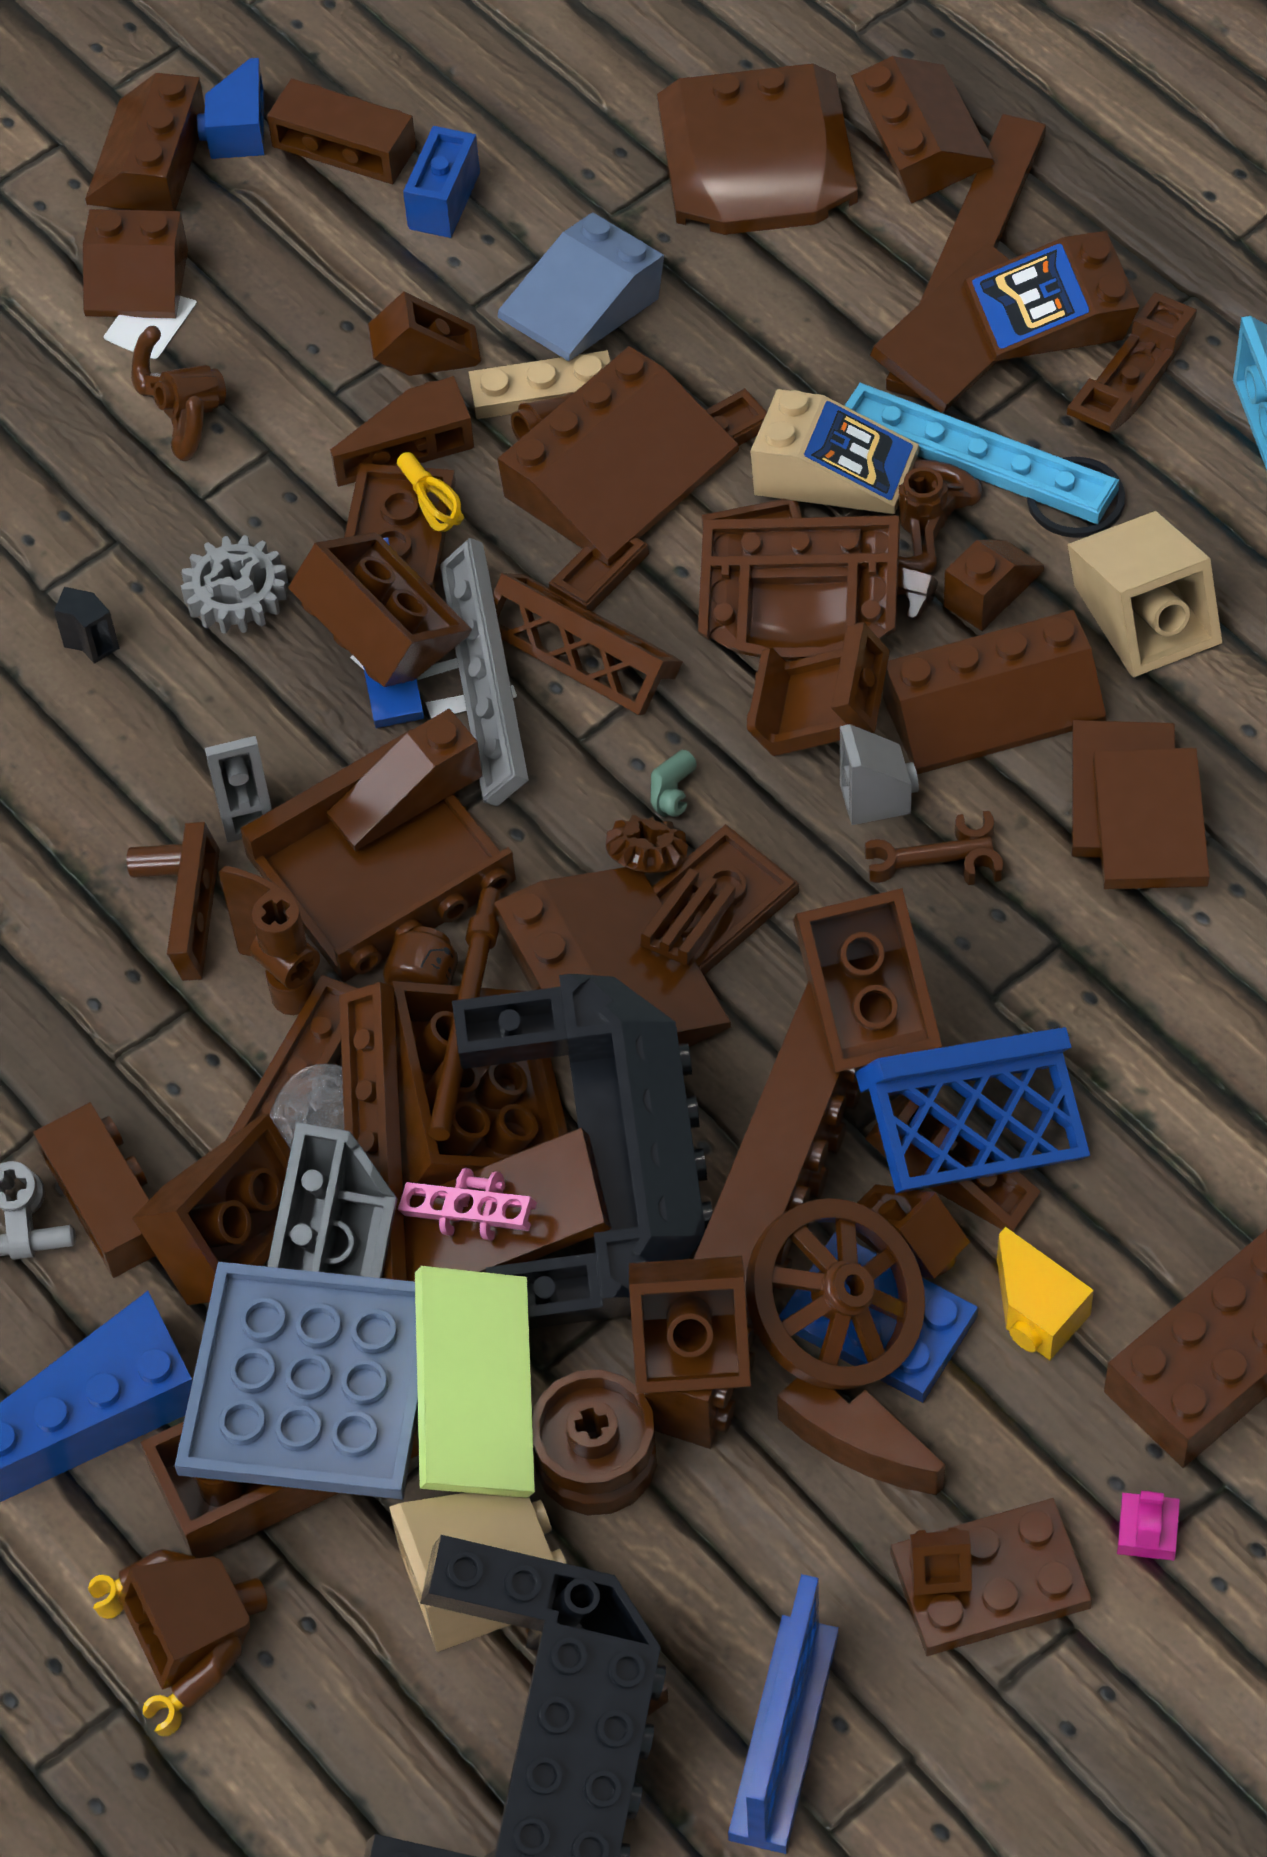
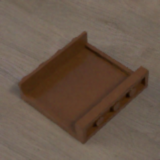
(365, 898)

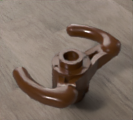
(180, 392)
(928, 502)

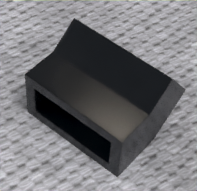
(85, 624)

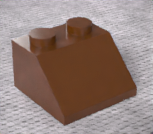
(133, 263)
(689, 1324)

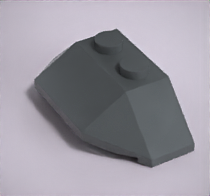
(332, 1207)

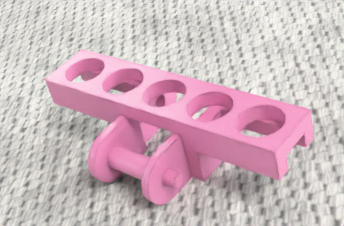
(459, 1197)

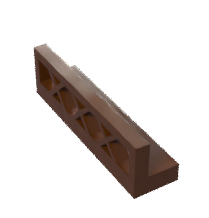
(593, 630)

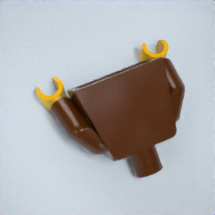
(185, 1621)

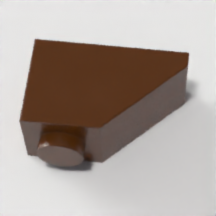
(422, 338)
(987, 580)
(923, 1225)

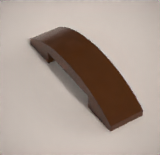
(1136, 366)

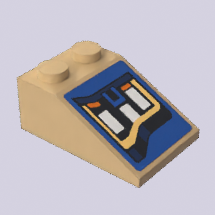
(828, 455)

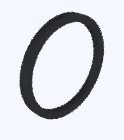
(1083, 531)

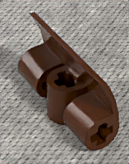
(272, 932)

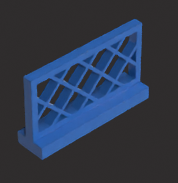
(978, 1063)
(785, 1725)

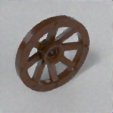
(830, 1295)

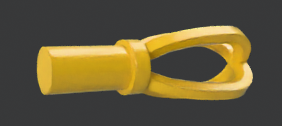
(423, 483)

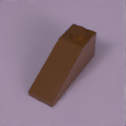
(422, 421)
(408, 780)
(995, 1198)

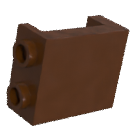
(811, 697)

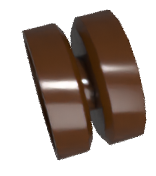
(594, 1442)

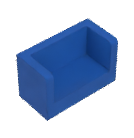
(441, 181)

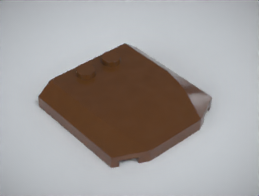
(757, 148)

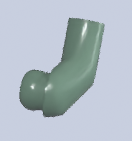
(664, 784)

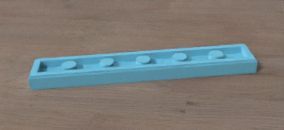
(991, 455)

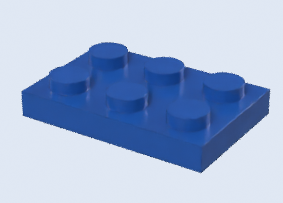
(943, 1329)

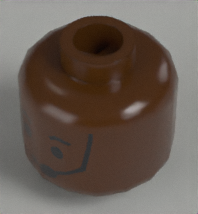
(421, 958)

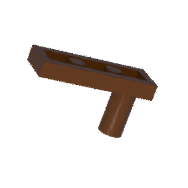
(196, 867)

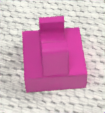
(1148, 1525)

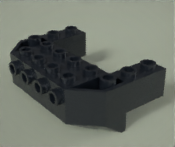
(638, 1122)
(583, 1702)

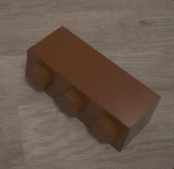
(342, 131)
(98, 1184)

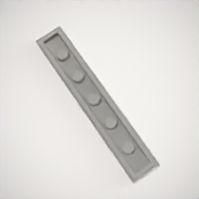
(485, 673)

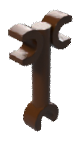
(972, 846)

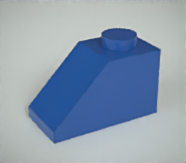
(235, 114)

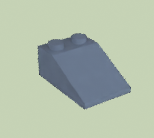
(584, 287)

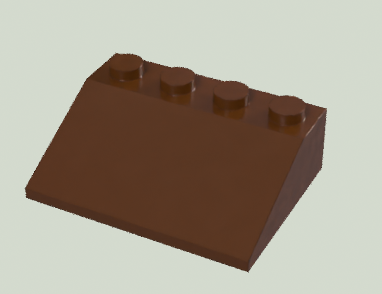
(615, 456)
(595, 929)
(497, 1107)

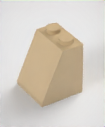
(1147, 591)
(479, 1518)

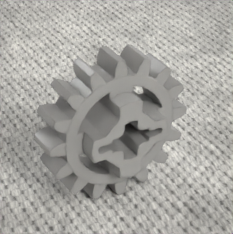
(230, 584)

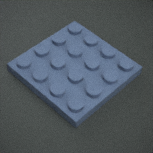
(304, 1382)

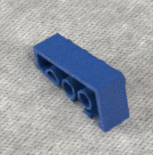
(93, 1399)

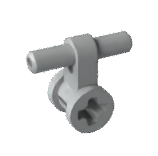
(20, 1237)

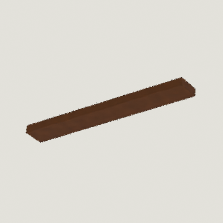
(986, 204)

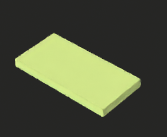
(473, 1382)

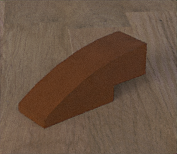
(860, 1436)

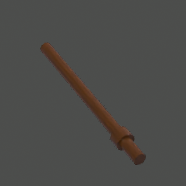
(480, 937)

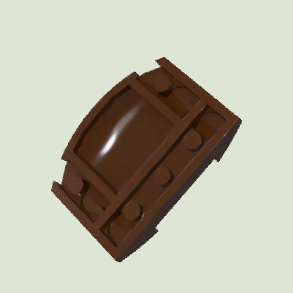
(797, 582)

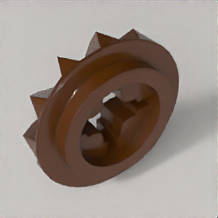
(633, 840)

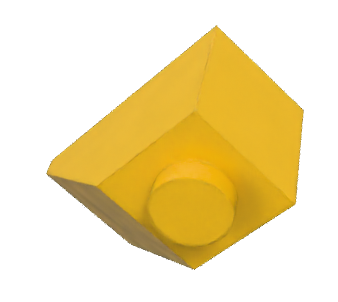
(1039, 1297)

